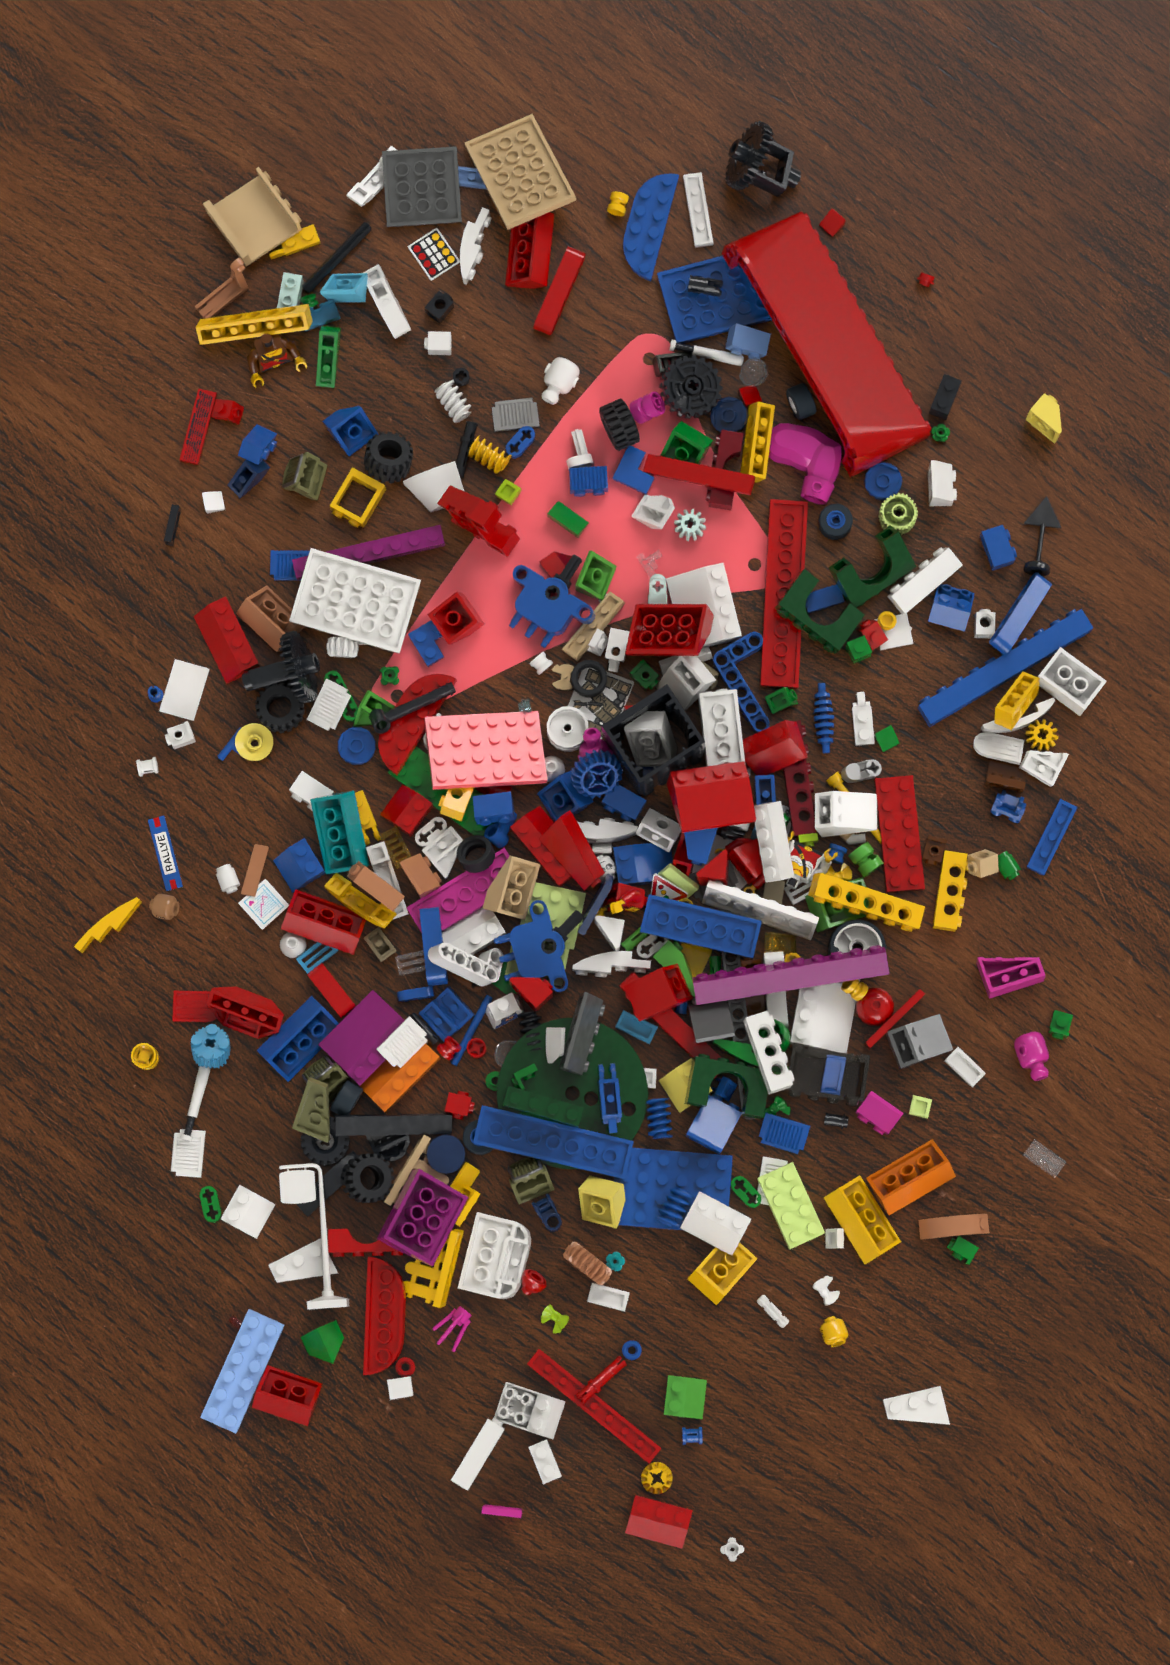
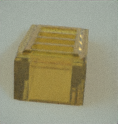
(405, 850)

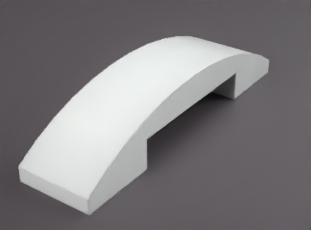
(370, 185)
(1040, 709)
(383, 868)

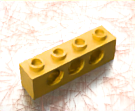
(757, 440)
(455, 807)
(941, 919)

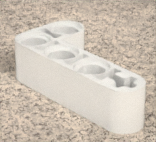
(477, 970)
(776, 1002)

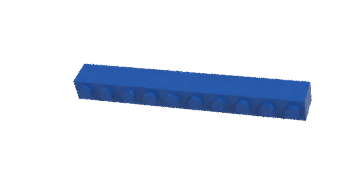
(1005, 667)

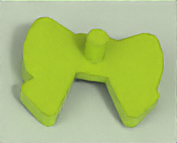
(561, 1320)

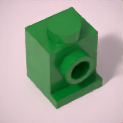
(645, 684)
(962, 1249)

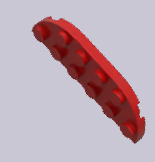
(405, 733)
(383, 1316)

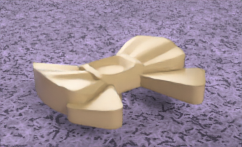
(565, 671)

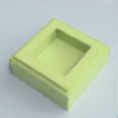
(920, 1106)

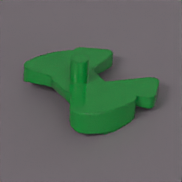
(778, 1104)

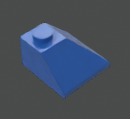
(350, 428)

